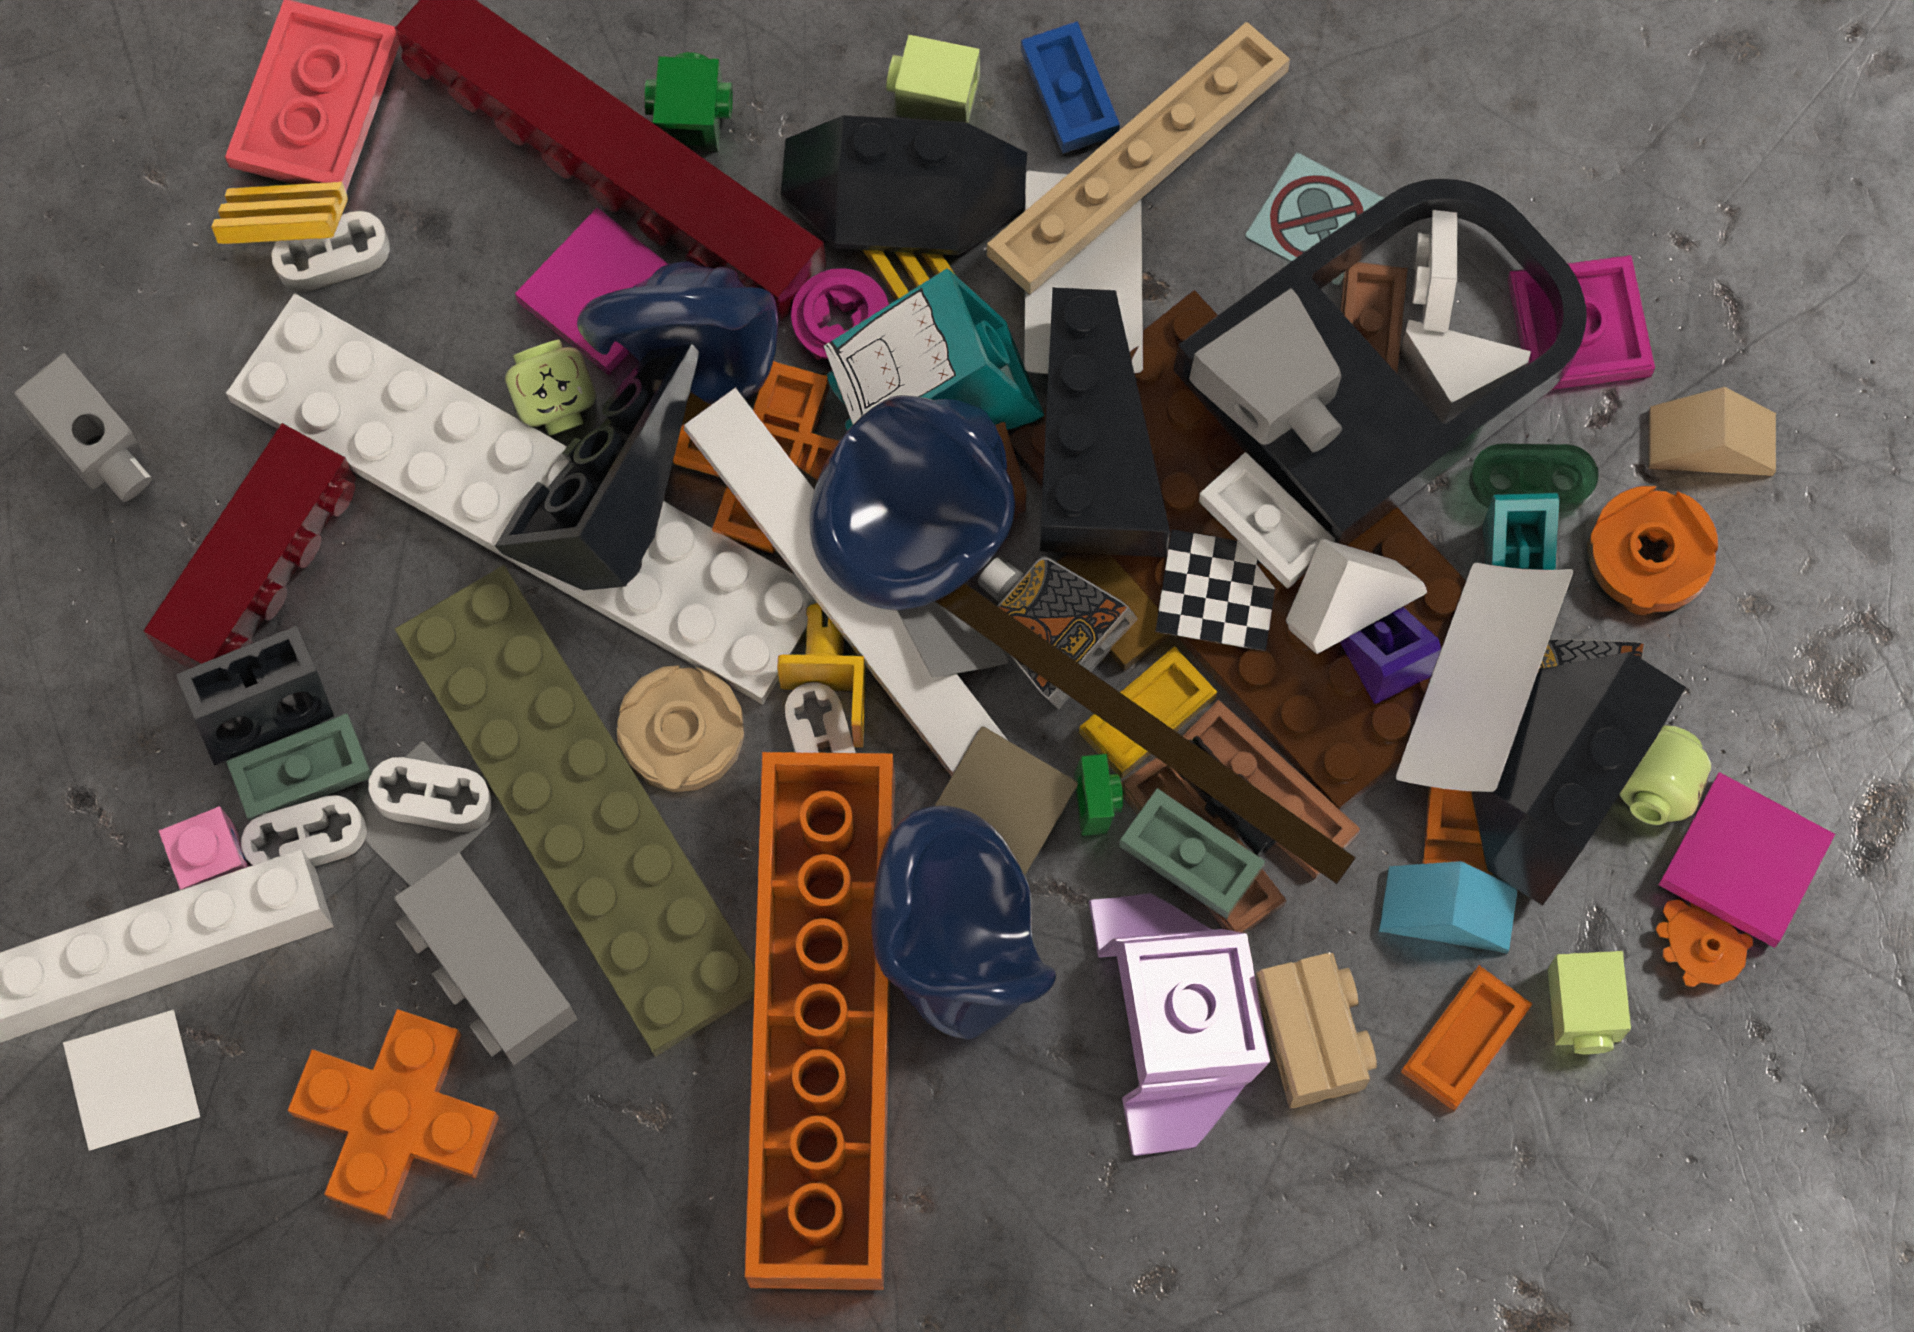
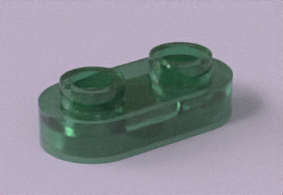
(1532, 472)

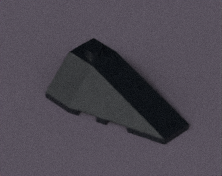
(610, 495)

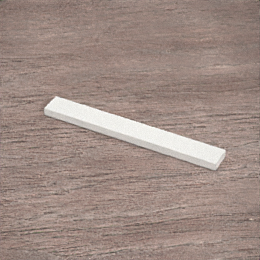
(780, 505)

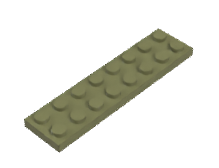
(580, 810)

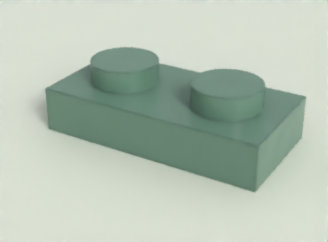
(300, 767)
(1191, 853)

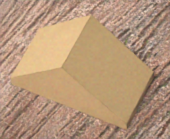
(1712, 434)

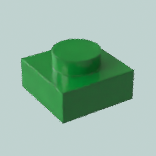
(1097, 794)

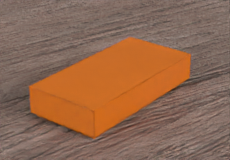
(1466, 1038)

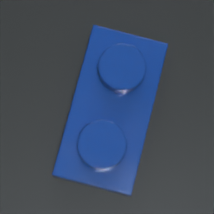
(1070, 87)

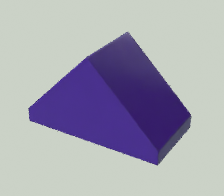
(1392, 654)

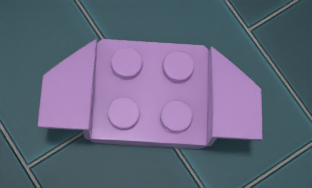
(1188, 1018)

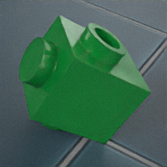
(689, 99)

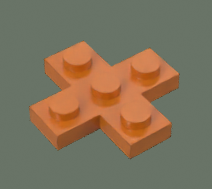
(790, 410)
(393, 1114)

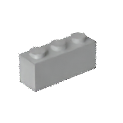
(483, 960)

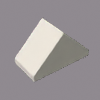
(1457, 367)
(1348, 592)

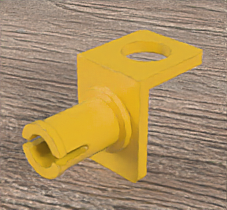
(828, 666)

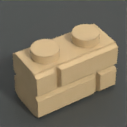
(1314, 1030)

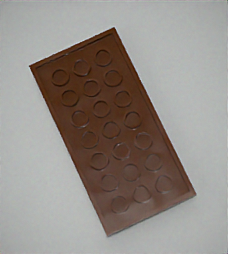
(1299, 699)

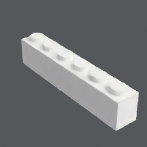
(159, 943)

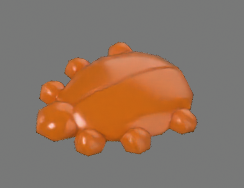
(1702, 944)

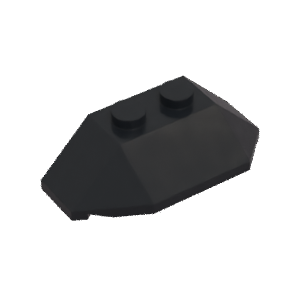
(903, 183)
(1569, 764)

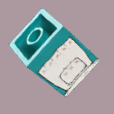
(934, 347)

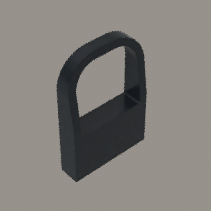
(1387, 434)

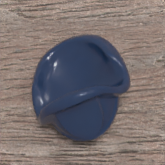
(697, 306)
(912, 502)
(956, 922)

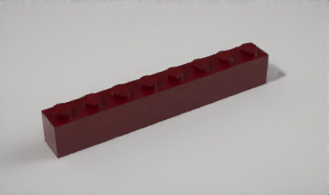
(607, 147)

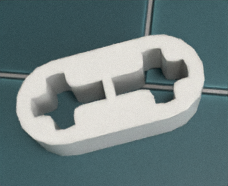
(335, 257)
(834, 721)
(434, 780)
(302, 820)

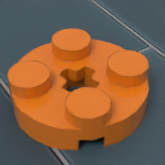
(1659, 515)

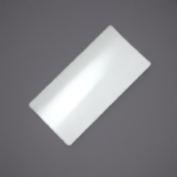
(1106, 263)
(1483, 678)

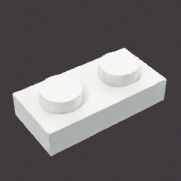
(1436, 270)
(1264, 519)

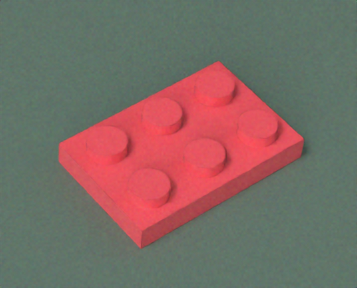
(313, 96)

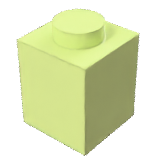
(934, 80)
(1589, 1000)

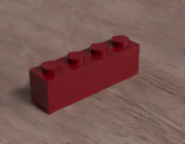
(253, 550)

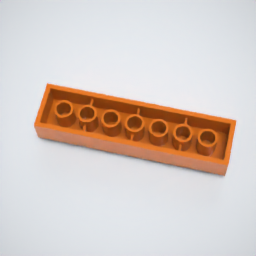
(819, 1026)

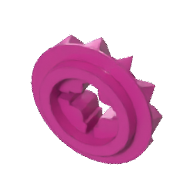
(845, 289)

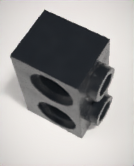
(255, 695)

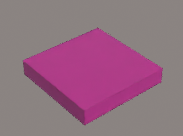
(587, 265)
(1615, 331)
(1747, 859)

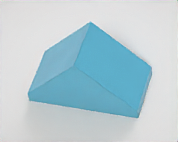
(1449, 905)

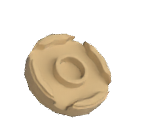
(680, 728)

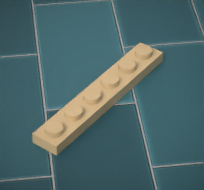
(1137, 158)

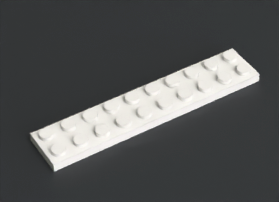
(476, 465)

